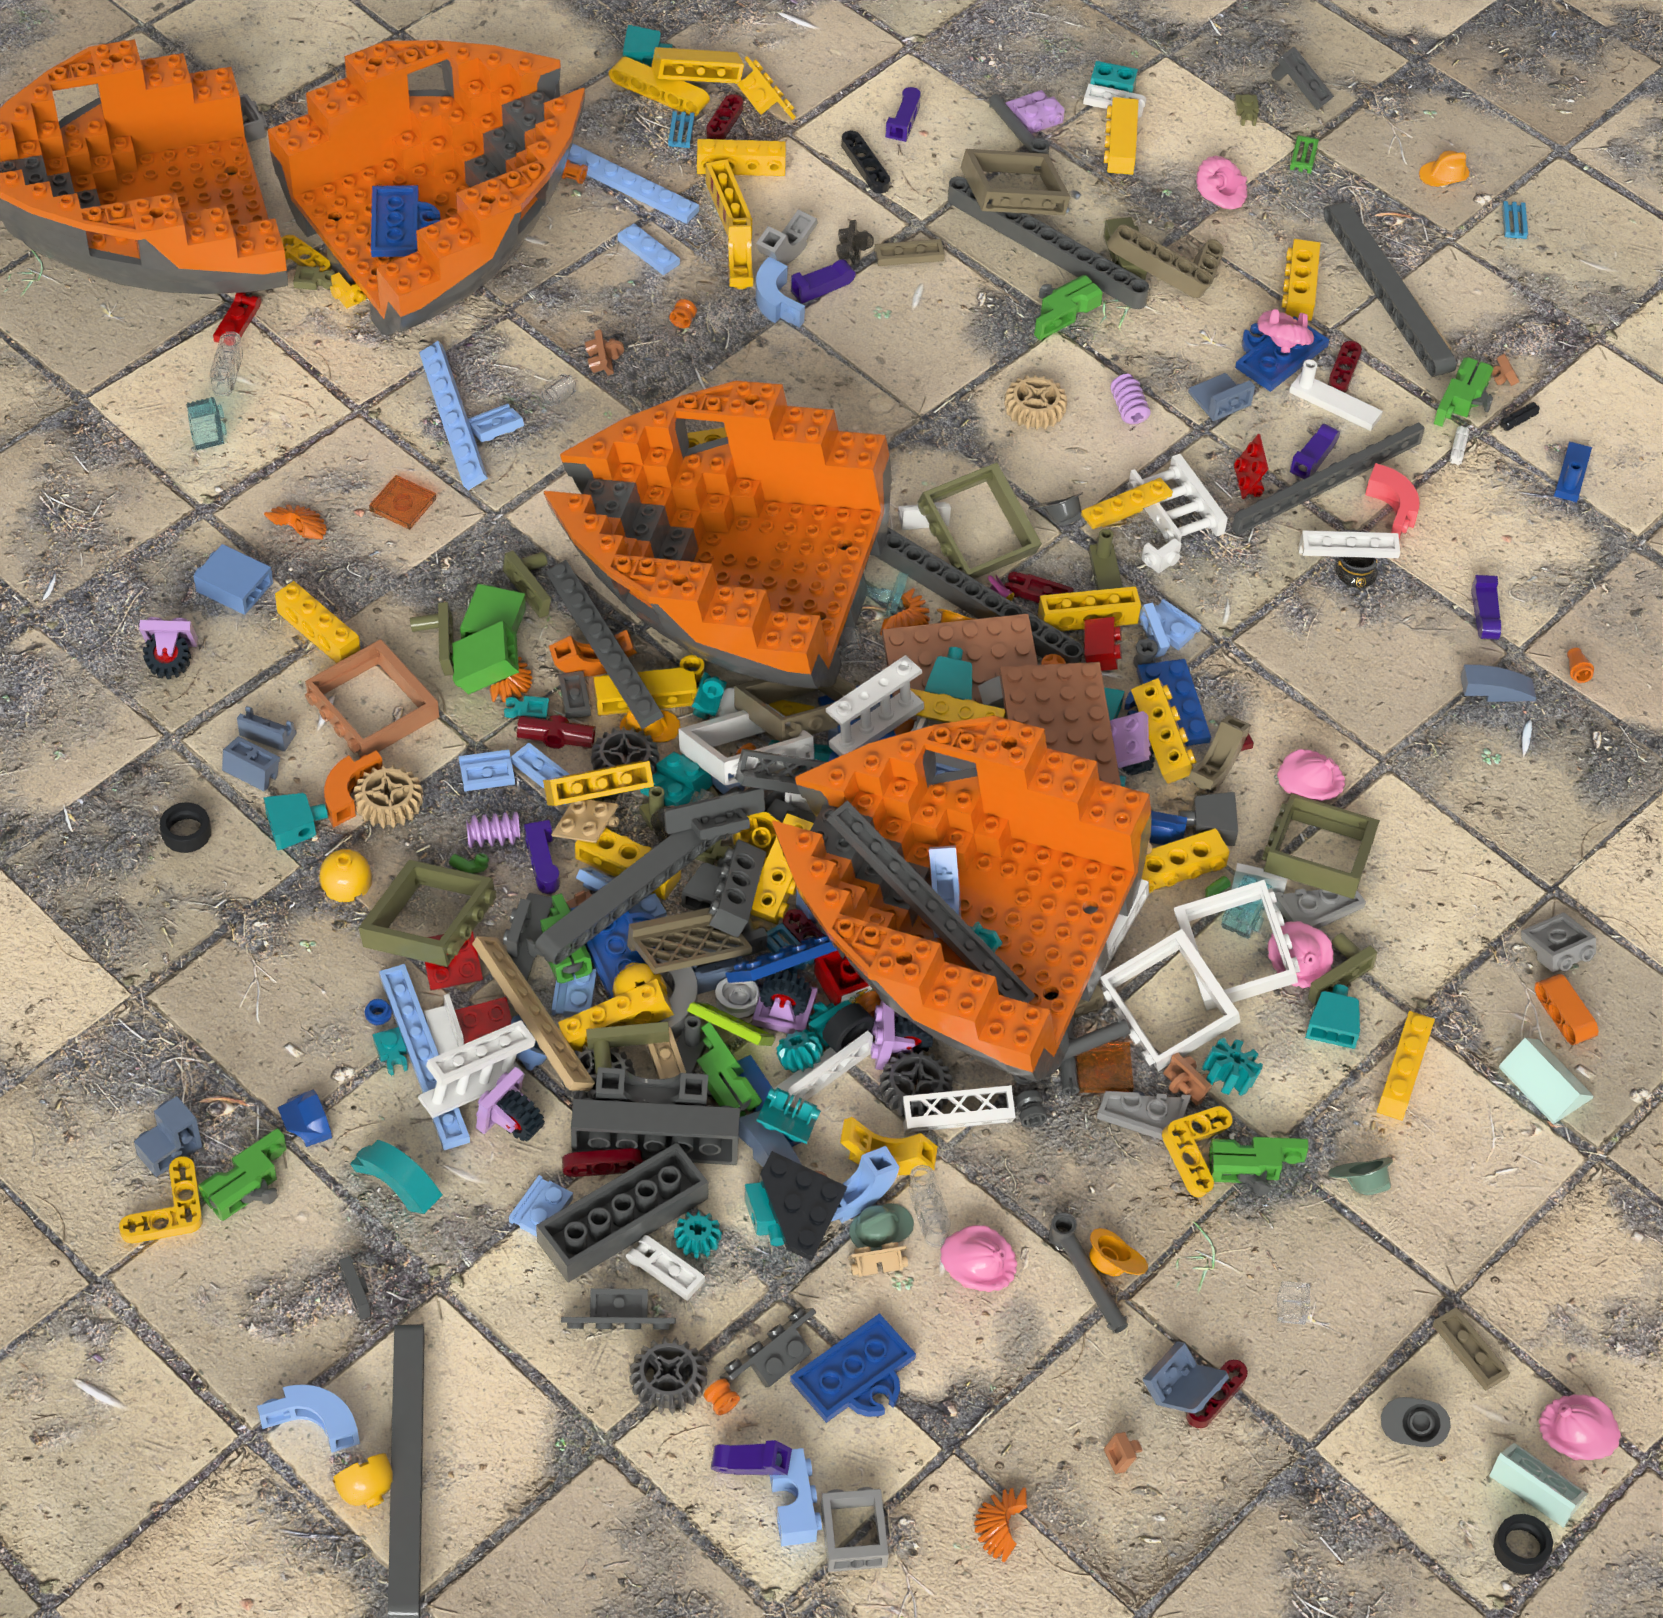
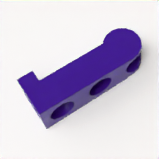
(900, 126)
(821, 281)
(1315, 451)
(1486, 606)
(545, 873)
(751, 1459)

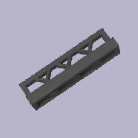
(769, 781)

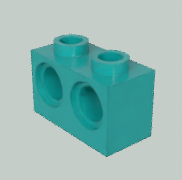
(1114, 76)

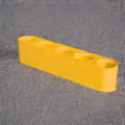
(672, 93)

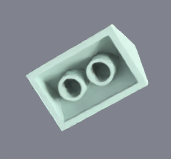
(1544, 1080)
(1537, 1484)

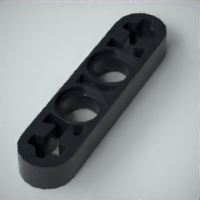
(870, 160)

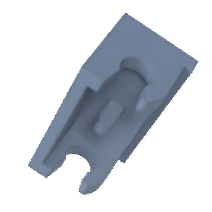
(265, 730)
(250, 763)
(712, 974)

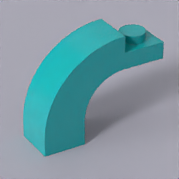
(400, 1174)

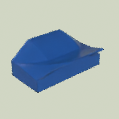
(1166, 828)
(306, 1118)

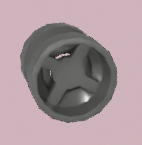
(1031, 1108)

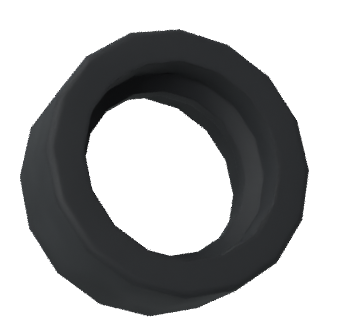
(183, 811)
(847, 1026)
(1534, 1527)

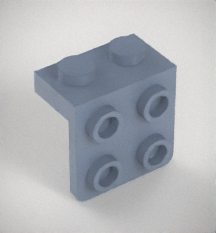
(1181, 1383)

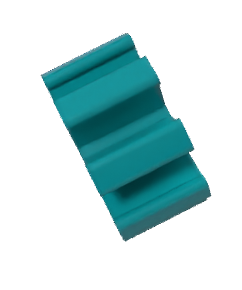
(1232, 1066)

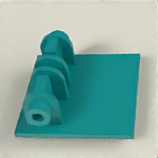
(786, 1119)

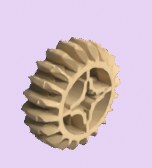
(1035, 407)
(403, 791)

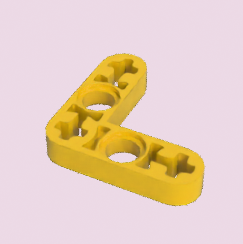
(300, 248)
(1189, 1137)
(175, 1215)

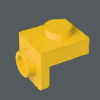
(344, 292)

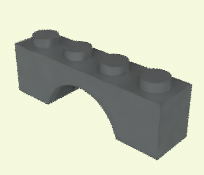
(624, 1086)

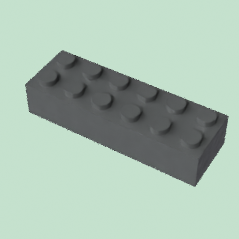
(702, 1131)
(622, 1212)

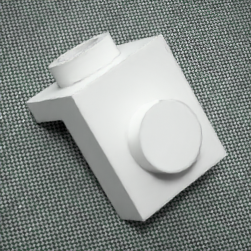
(1162, 558)

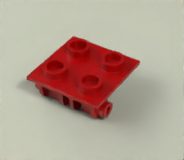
(1251, 468)
(462, 969)
(483, 1018)

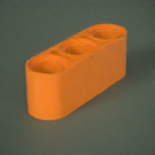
(1566, 1009)

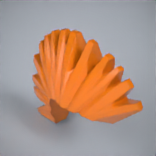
(302, 520)
(911, 616)
(512, 685)
(995, 1522)

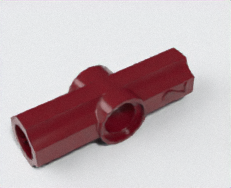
(556, 731)

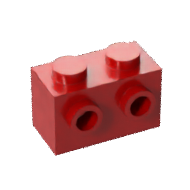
(1102, 642)

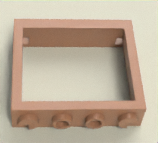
(355, 665)

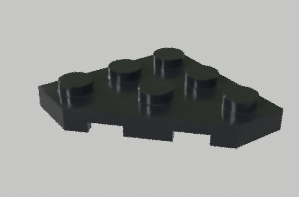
(800, 1202)

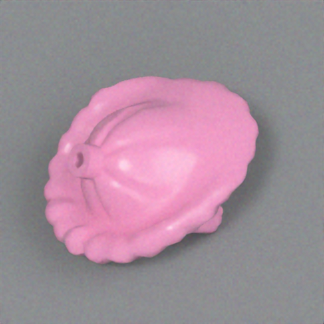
(1221, 182)
(1285, 330)
(1311, 775)
(1310, 948)
(979, 1258)
(1580, 1427)

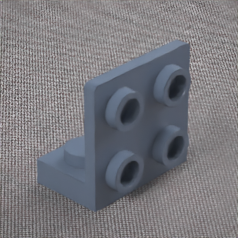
(1222, 396)

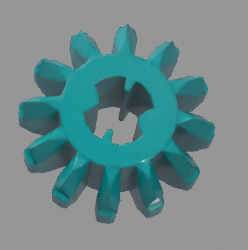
(799, 1051)
(708, 1235)

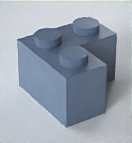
(173, 1137)

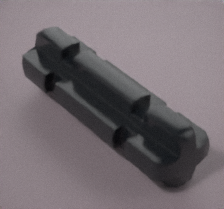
(1519, 416)

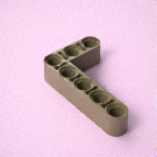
(1165, 264)

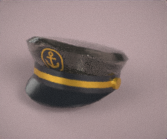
(1357, 571)

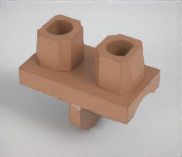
(605, 352)
(1186, 1078)

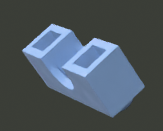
(798, 1520)

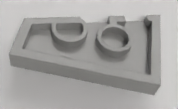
(1142, 1113)

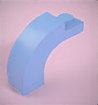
(770, 301)
(945, 876)
(868, 1184)
(315, 1405)

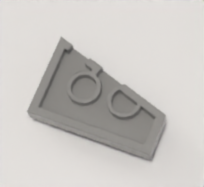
(1317, 906)

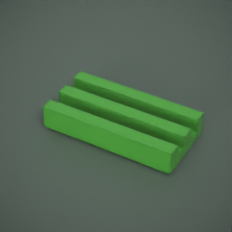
(1302, 165)

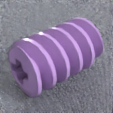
(1130, 399)
(493, 829)

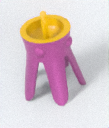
(999, 588)

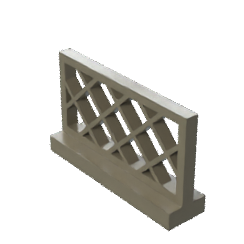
(685, 928)

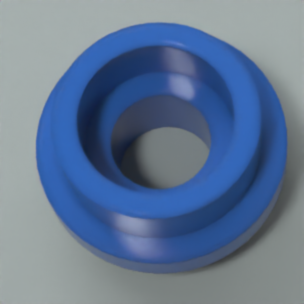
(375, 1006)

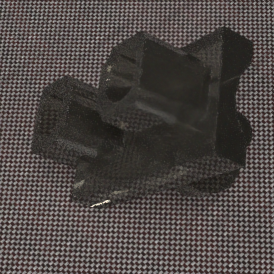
(853, 242)

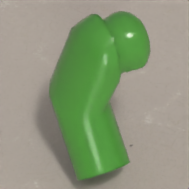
(474, 866)
(1217, 886)

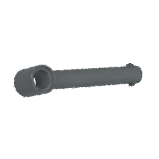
(1033, 144)
(1091, 1041)
(1086, 1270)

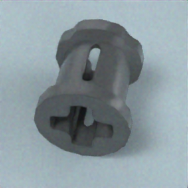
(1146, 651)

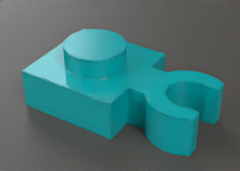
(530, 707)
(391, 1048)

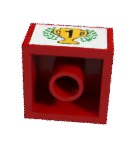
(839, 979)

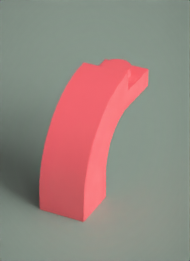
(1398, 493)

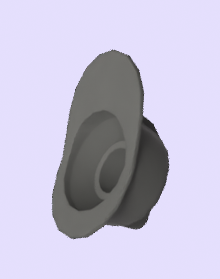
(1062, 511)
(1415, 1422)

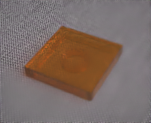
(402, 502)
(1105, 1069)

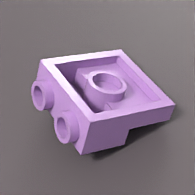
(1037, 111)

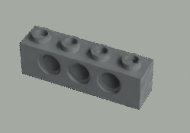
(737, 888)

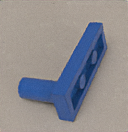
(1573, 471)

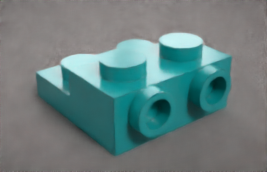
(679, 779)

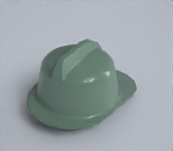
(1365, 1177)
(881, 1226)

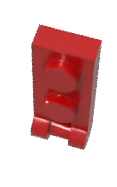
(238, 317)

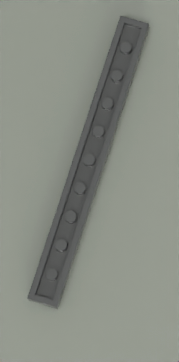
(1327, 479)
(604, 644)
(926, 901)

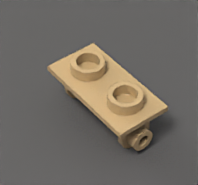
(867, 1260)

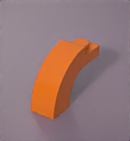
(577, 656)
(341, 784)

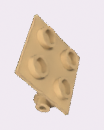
(586, 820)

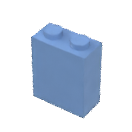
(233, 579)

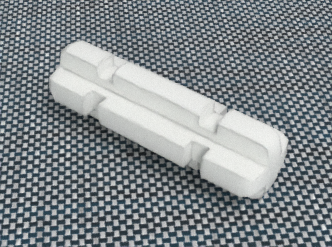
(1459, 445)

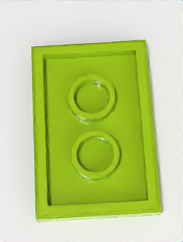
(731, 1023)

